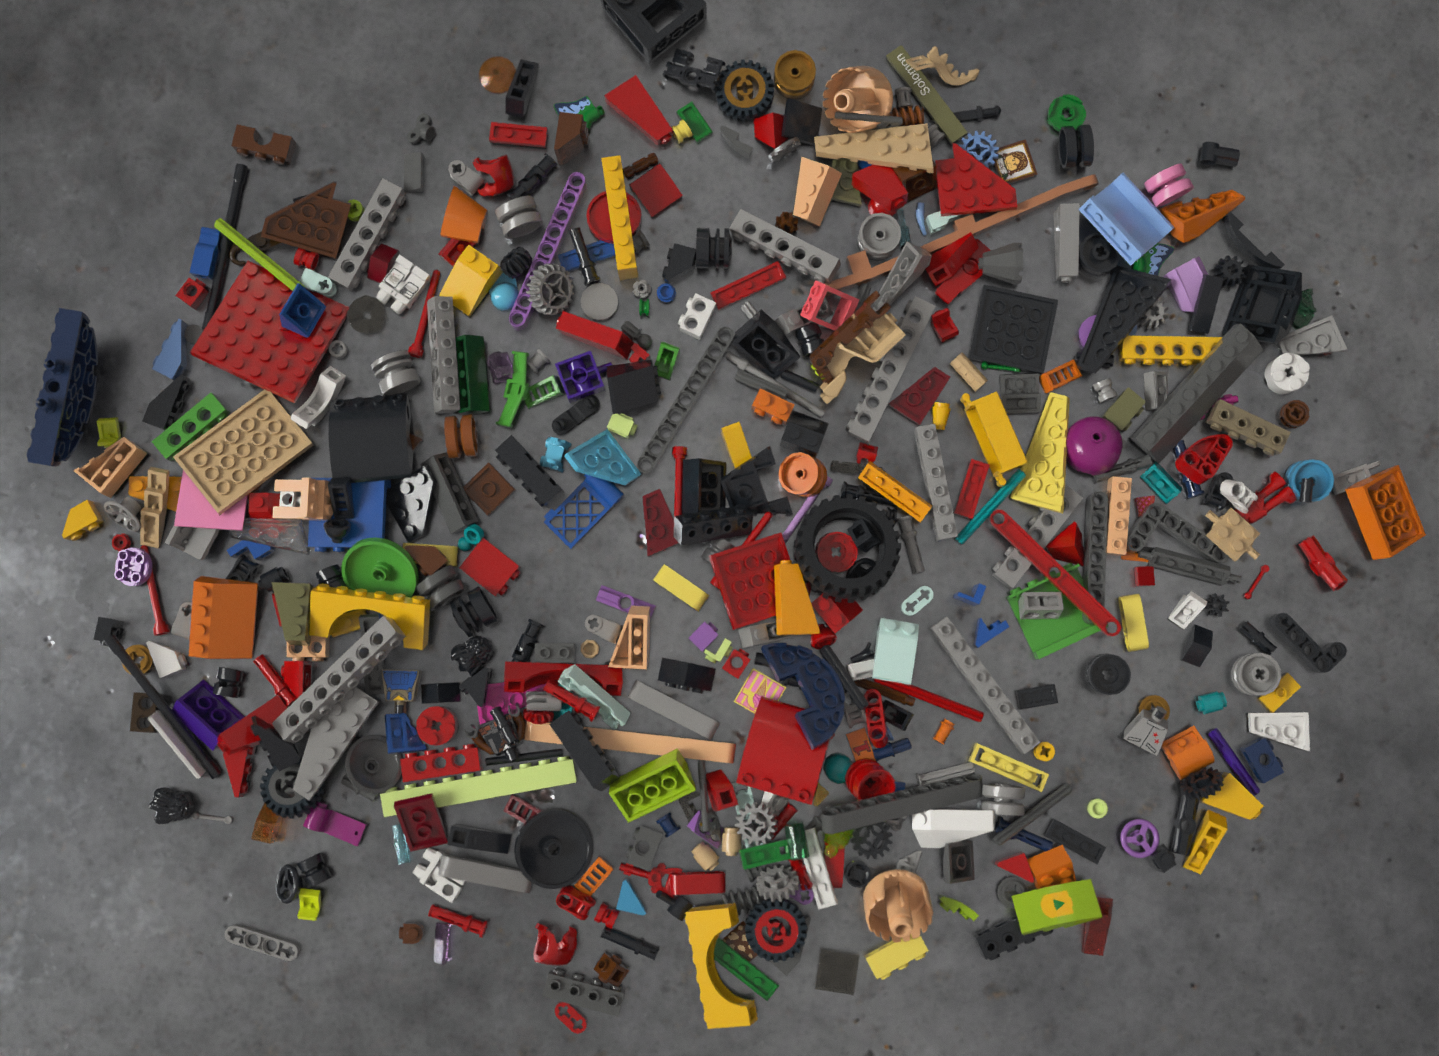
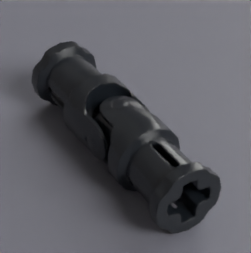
(530, 182)
(529, 638)

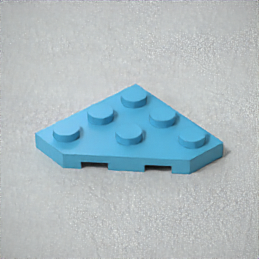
(603, 459)

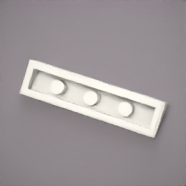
(176, 743)

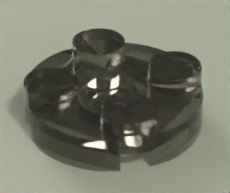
(366, 325)

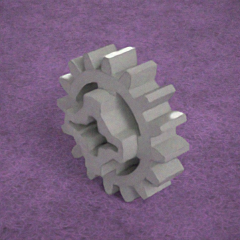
(751, 830)
(777, 883)

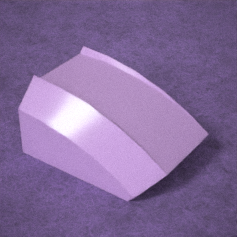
(1186, 283)

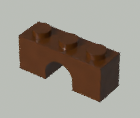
(279, 149)

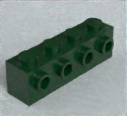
(472, 374)

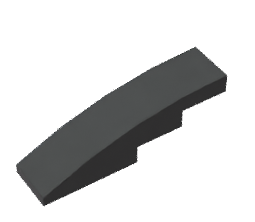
(373, 680)

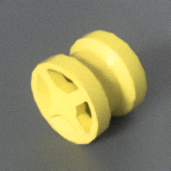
(681, 131)

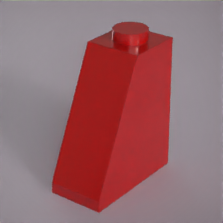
(881, 185)

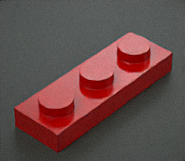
(518, 134)
(971, 489)

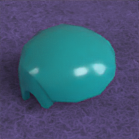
(836, 767)

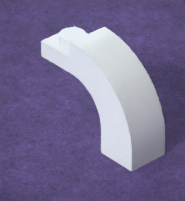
(319, 402)

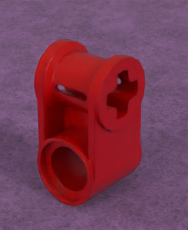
(576, 902)

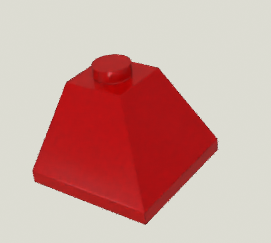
(262, 504)
(297, 675)

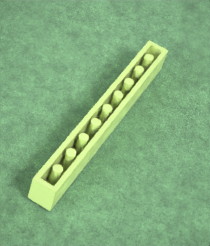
(487, 784)

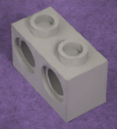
(1040, 605)

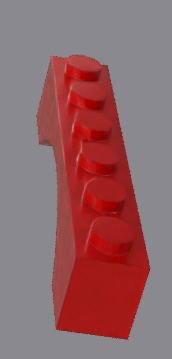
(527, 675)

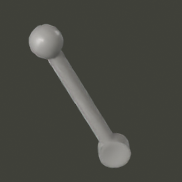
(227, 820)

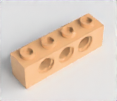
(1118, 515)

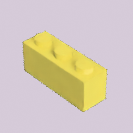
(895, 955)

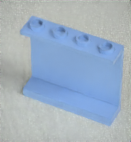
(1126, 218)

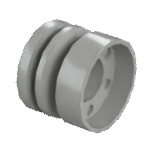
(395, 371)

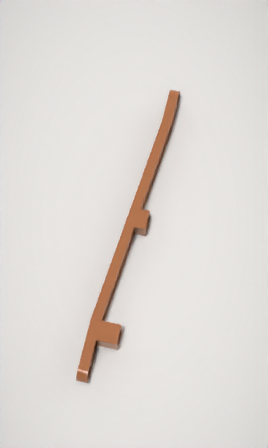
(863, 273)

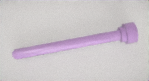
(801, 513)

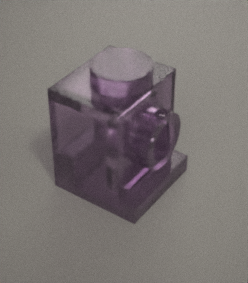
(503, 361)

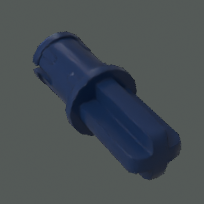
(892, 749)

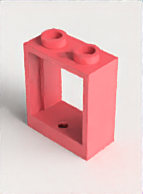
(844, 309)

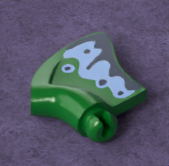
(584, 107)
(1153, 259)

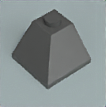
(958, 862)

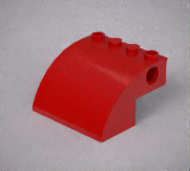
(779, 755)

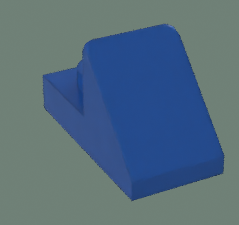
(983, 634)

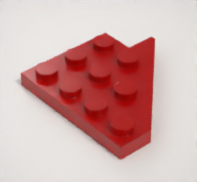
(970, 186)

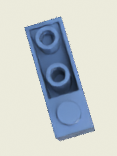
(173, 356)

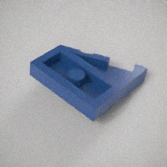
(401, 735)

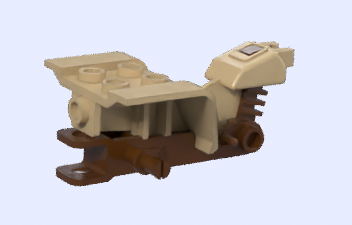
(862, 335)

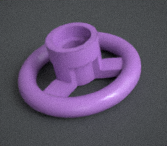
(1133, 835)

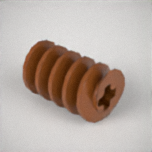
(909, 116)

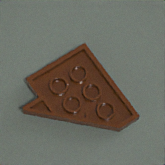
(310, 222)

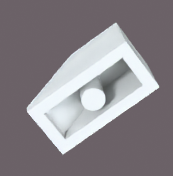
(166, 660)

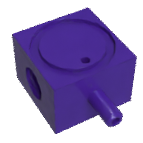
(581, 376)

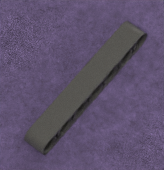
(1091, 547)

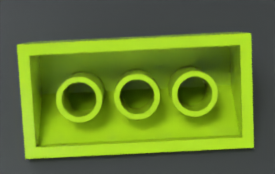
(652, 785)

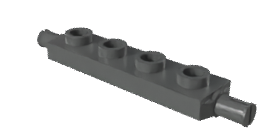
(1189, 566)

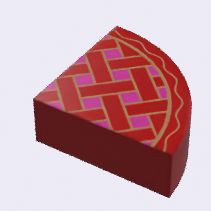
(1142, 502)

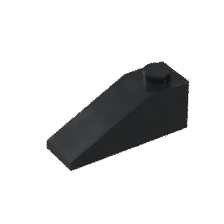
(521, 88)

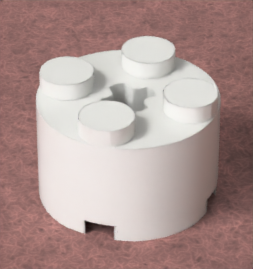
(1295, 367)

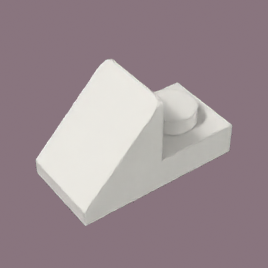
(1187, 609)

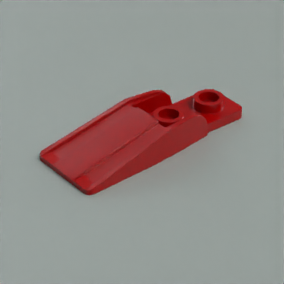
(964, 277)

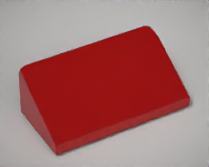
(453, 250)

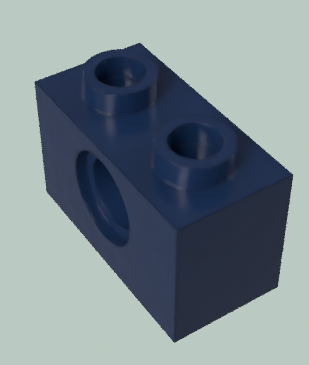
(1252, 754)

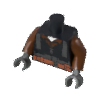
(493, 741)

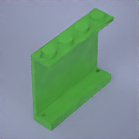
(1051, 635)

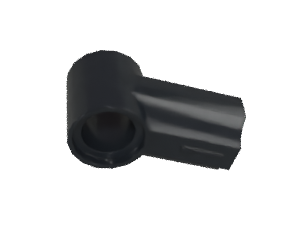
(1214, 154)

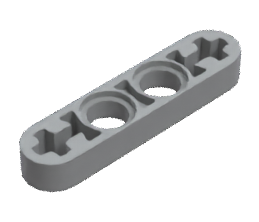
(261, 946)

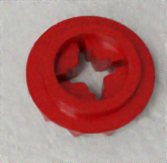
(538, 717)

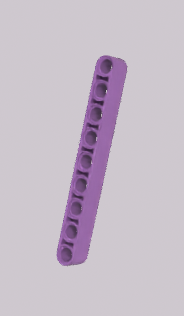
(550, 242)

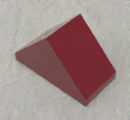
(381, 262)

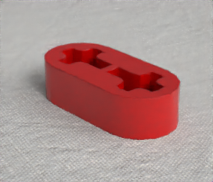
(565, 1019)

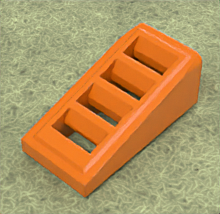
(1049, 381)
(603, 863)

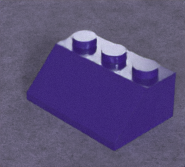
(206, 713)

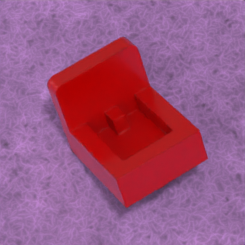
(944, 325)

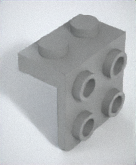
(192, 540)

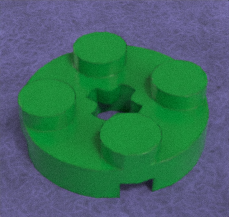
(1061, 104)

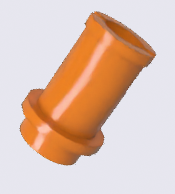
(944, 731)

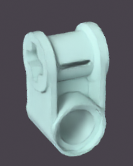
(316, 282)

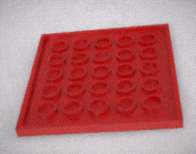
(253, 345)

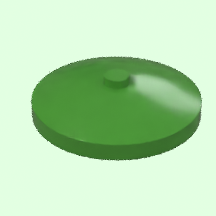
(380, 566)

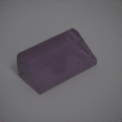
(442, 942)

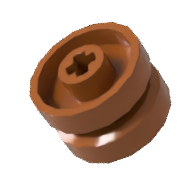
(461, 435)

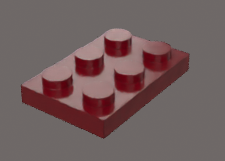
(421, 822)

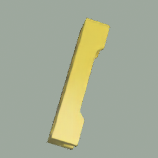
(1008, 767)

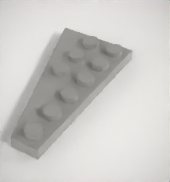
(330, 740)

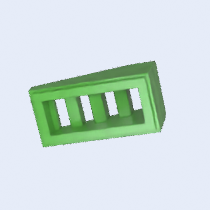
(559, 390)

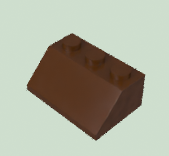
(570, 137)

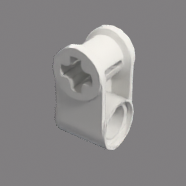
(1240, 497)

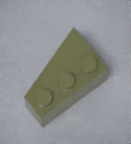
(294, 611)

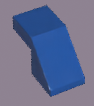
(258, 550)

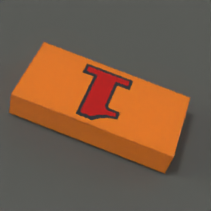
(860, 744)

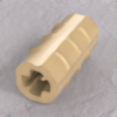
(968, 372)

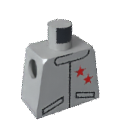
(1148, 730)

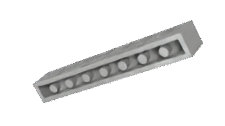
(864, 432)
(328, 682)
(984, 685)

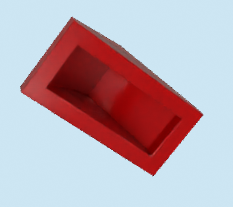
(1017, 865)

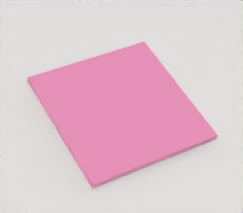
(196, 511)

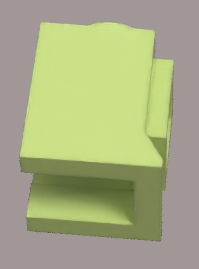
(622, 425)

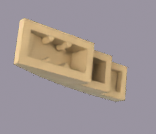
(155, 507)

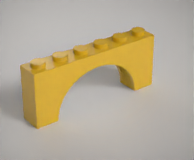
(619, 217)
(408, 612)
(720, 1005)

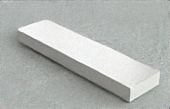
(818, 872)

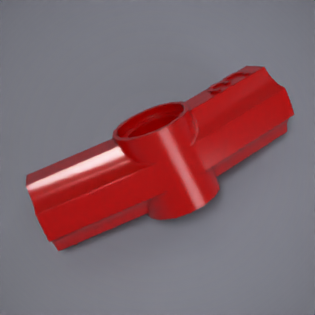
(1322, 563)

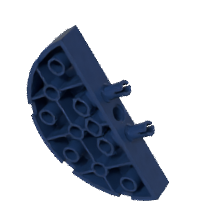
(66, 390)

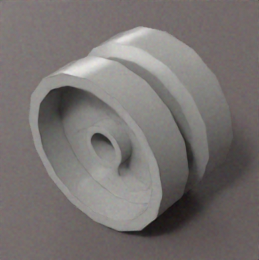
(519, 217)
(876, 225)
(1248, 666)
(1003, 797)

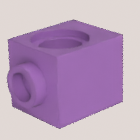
(704, 635)

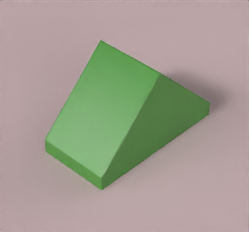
(667, 360)

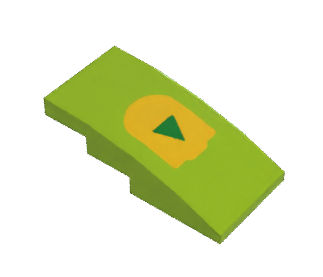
(1057, 906)

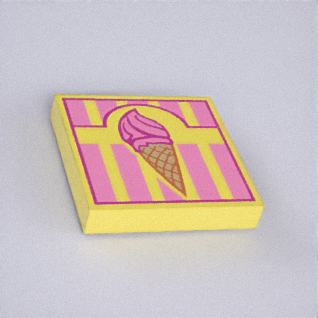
(756, 687)

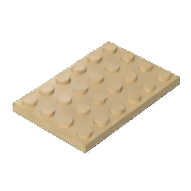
(243, 451)

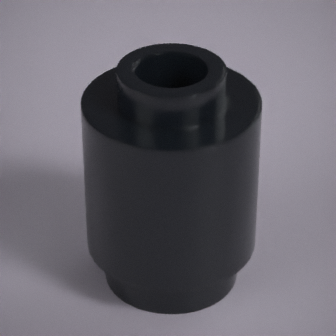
(274, 575)

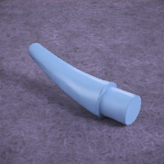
(920, 217)

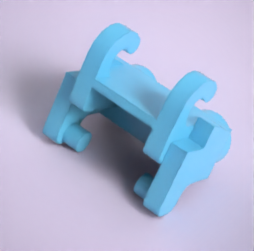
(554, 454)

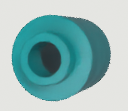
(1211, 702)

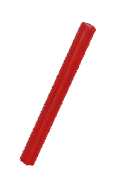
(934, 699)

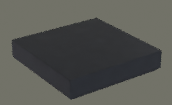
(801, 121)

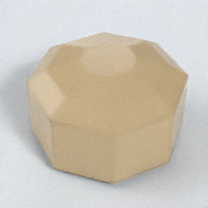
(589, 649)

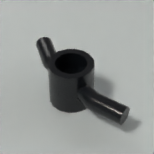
(677, 906)

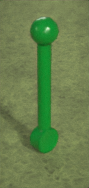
(984, 365)

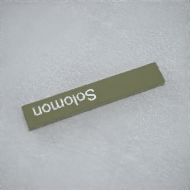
(927, 96)

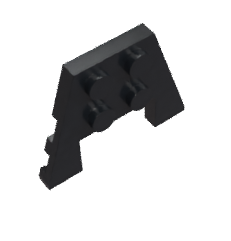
(745, 488)

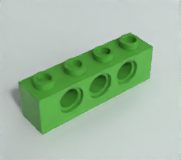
(195, 415)

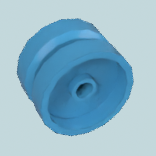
(1314, 470)

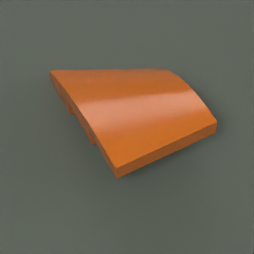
(463, 217)

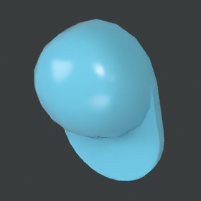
(504, 293)

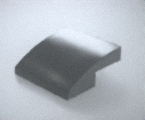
(1020, 393)

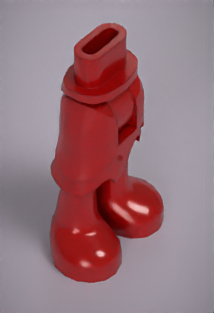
(1258, 508)

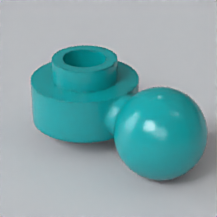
(472, 535)

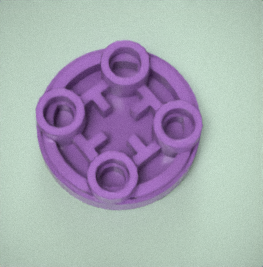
(133, 566)

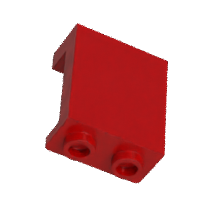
(490, 568)

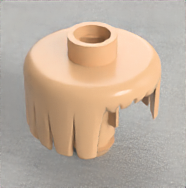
(857, 91)
(897, 905)

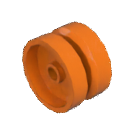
(802, 475)

